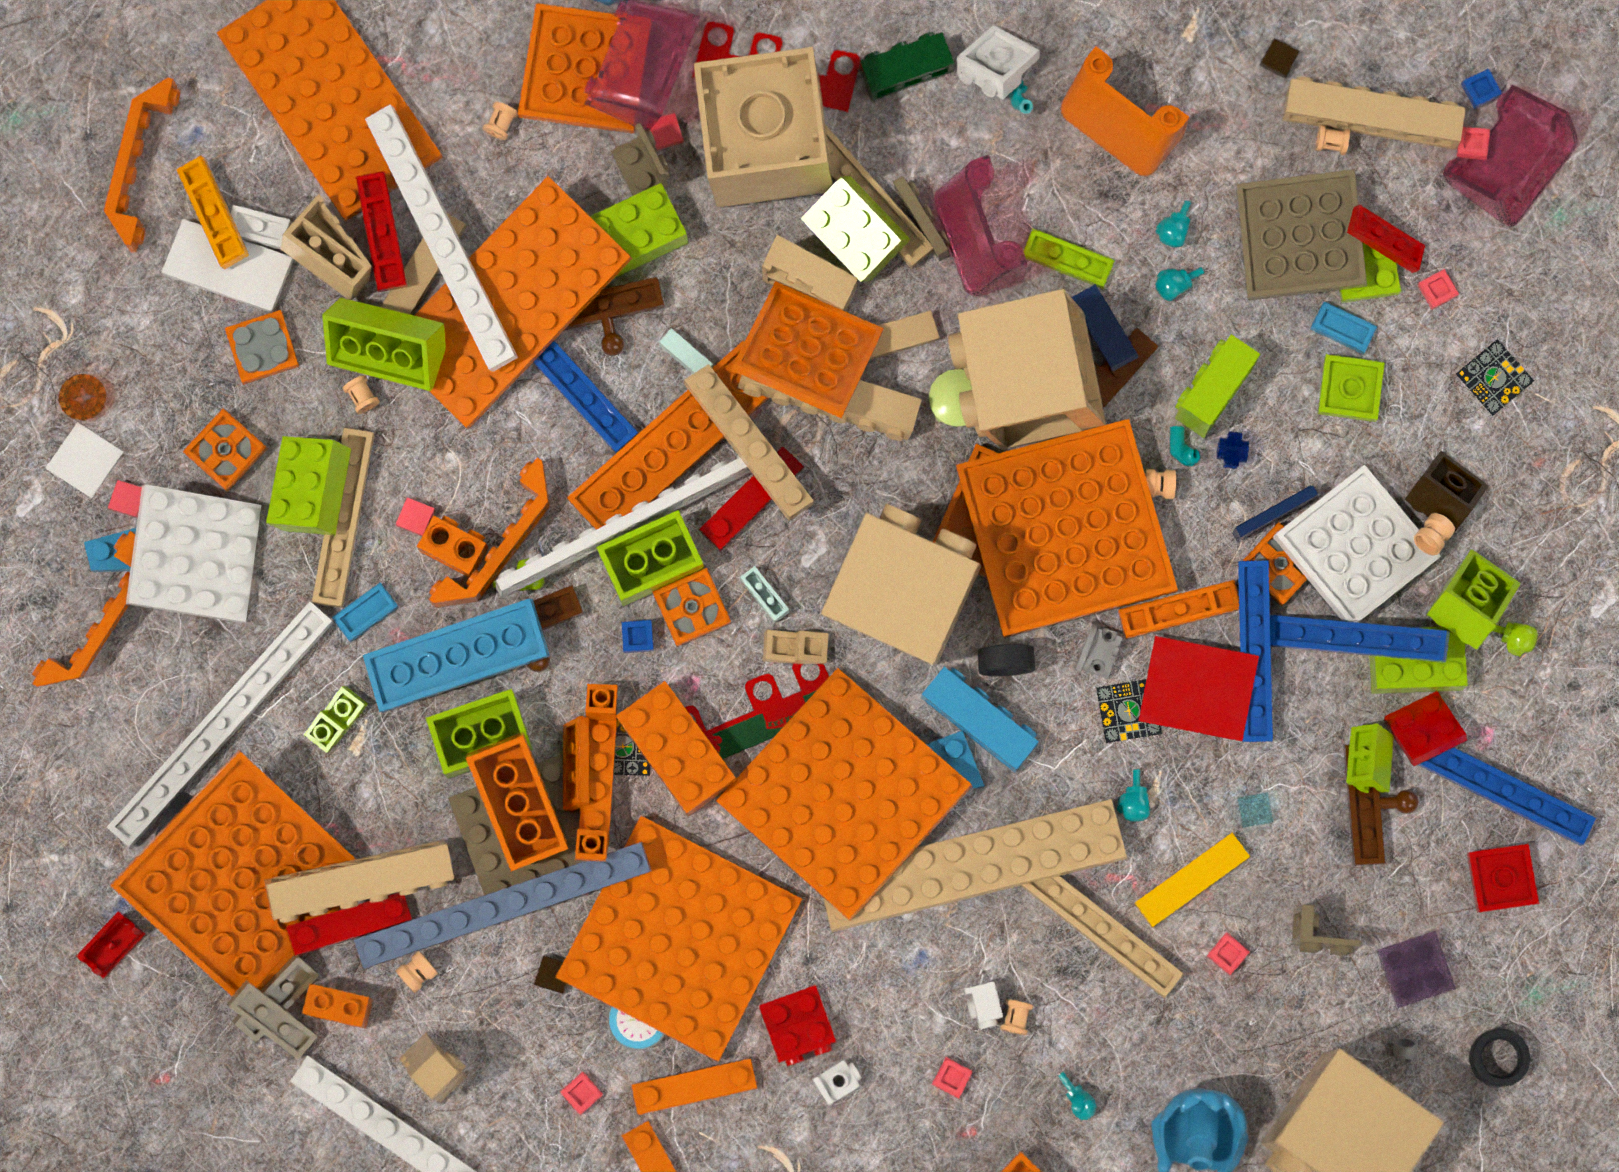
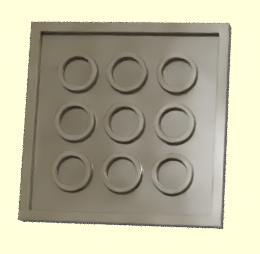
(1299, 235)
(484, 845)

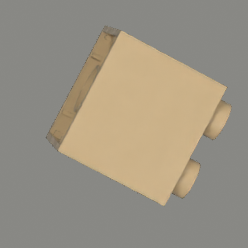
(763, 127)
(1027, 370)
(903, 584)
(1348, 1123)

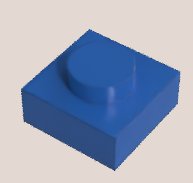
(1481, 88)
(637, 636)

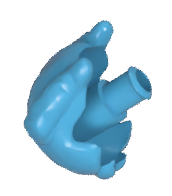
(1201, 1131)

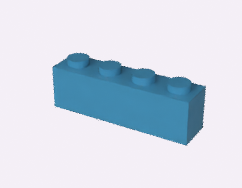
(980, 719)

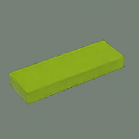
(1068, 258)

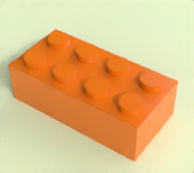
(676, 748)
(517, 801)

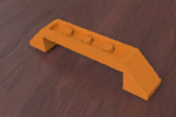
(159, 99)
(450, 593)
(53, 670)
(596, 816)

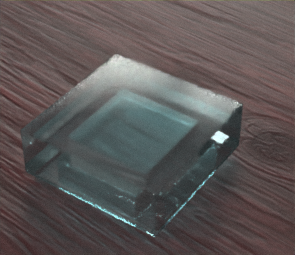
(1255, 810)

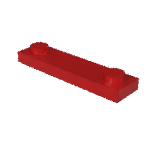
(381, 231)
(743, 507)
(347, 924)

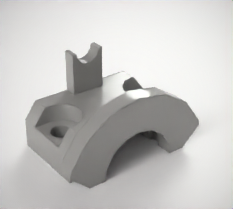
(1099, 651)

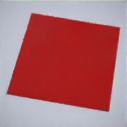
(1198, 688)

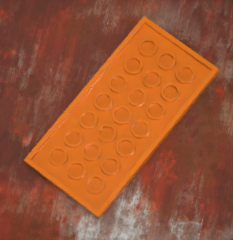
(321, 90)
(539, 278)

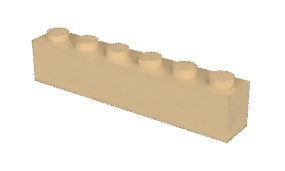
(1374, 113)
(870, 407)
(359, 880)

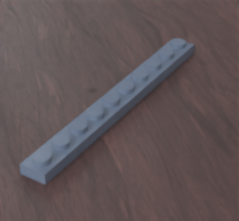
(501, 905)

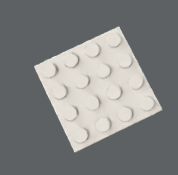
(1355, 546)
(193, 554)

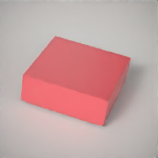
(667, 132)
(1474, 143)
(1438, 289)
(125, 499)
(415, 516)
(1228, 953)
(952, 1077)
(581, 1093)

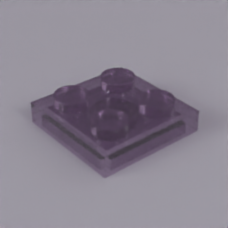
(1416, 969)

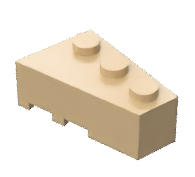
(326, 250)
(808, 274)
(432, 1068)

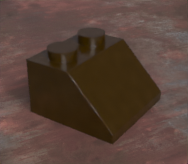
(1446, 490)

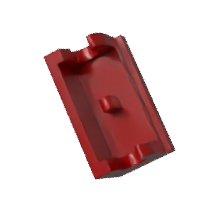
(111, 944)

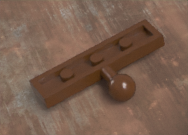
(618, 303)
(1112, 382)
(553, 610)
(1367, 821)

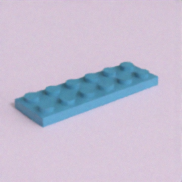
(456, 655)

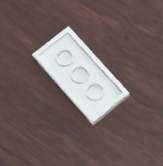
(251, 281)

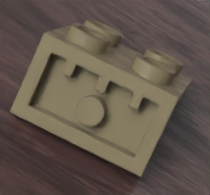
(640, 163)
(1307, 922)

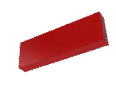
(1386, 238)

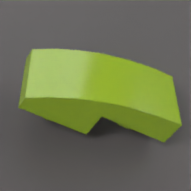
(335, 719)

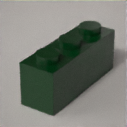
(906, 65)

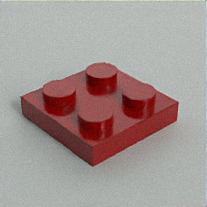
(1425, 728)
(1502, 878)

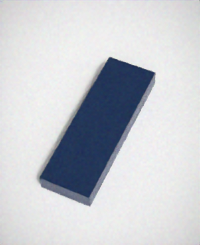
(1105, 328)
(1274, 513)

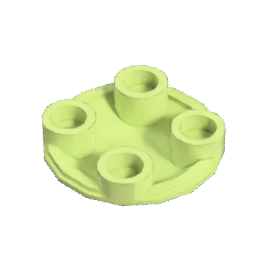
(945, 397)

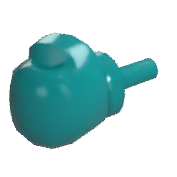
(1173, 229)
(1175, 282)
(1135, 802)
(1082, 1102)

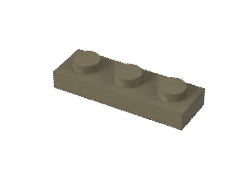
(923, 217)
(284, 989)
(272, 1019)

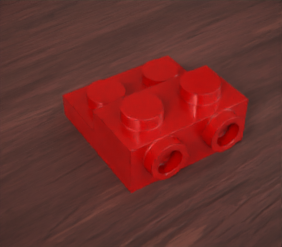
(798, 1025)

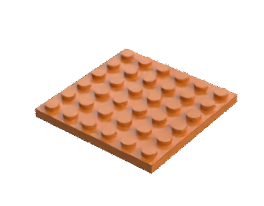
(1066, 528)
(844, 794)
(209, 870)
(680, 941)

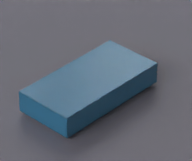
(1343, 327)
(365, 612)

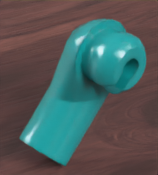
(1018, 101)
(1180, 450)

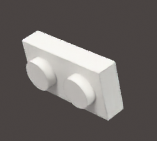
(259, 226)

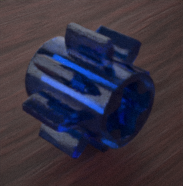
(1232, 450)

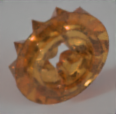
(72, 388)

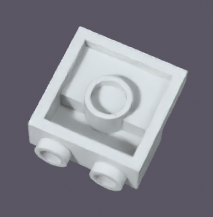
(996, 62)

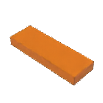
(576, 763)

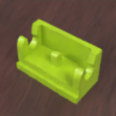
(1370, 758)

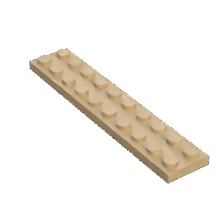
(994, 862)

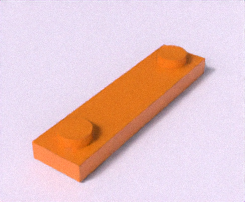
(1179, 609)
(694, 1086)
(647, 1149)

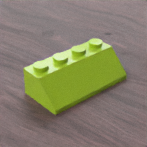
(383, 343)

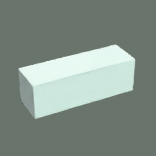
(683, 352)
(764, 594)

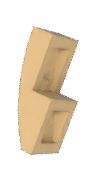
(795, 648)

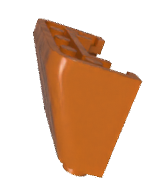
(1117, 122)

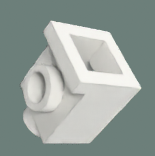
(984, 1004)
(828, 1090)

